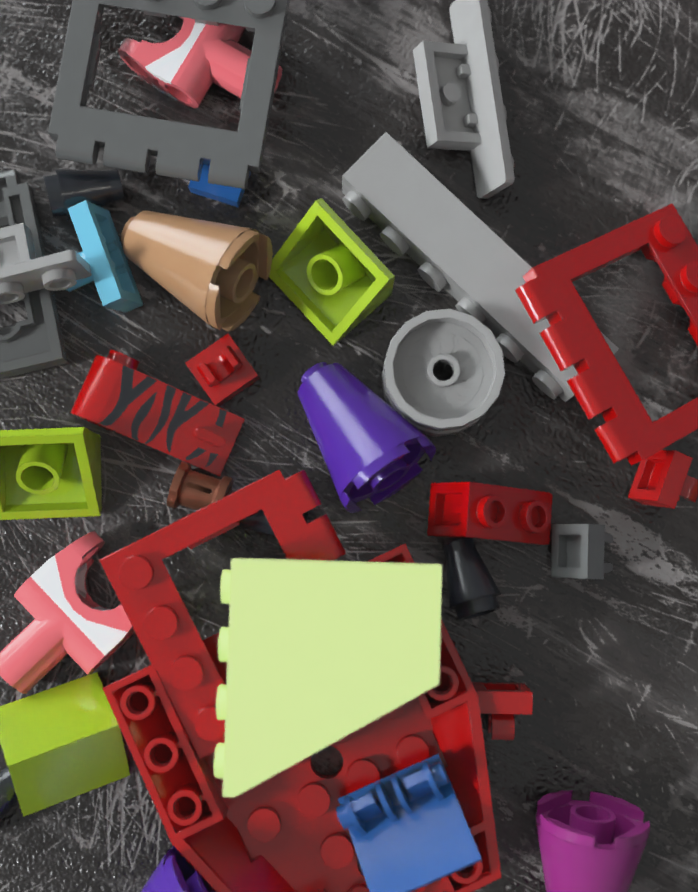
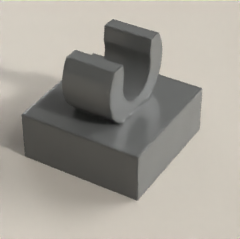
(579, 551)

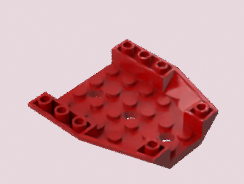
(288, 827)

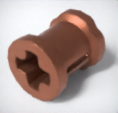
(196, 489)

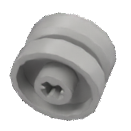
(457, 345)

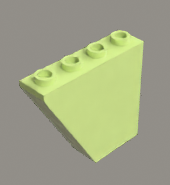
(318, 656)

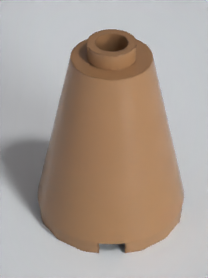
(201, 263)

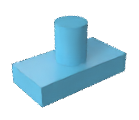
(106, 257)

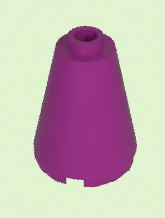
(589, 842)

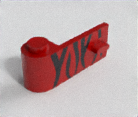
(156, 413)

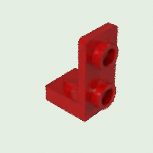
(489, 512)

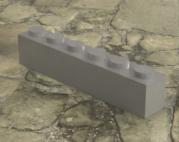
(453, 253)

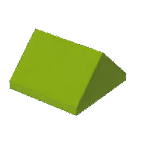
(330, 273)
(50, 473)
(61, 743)

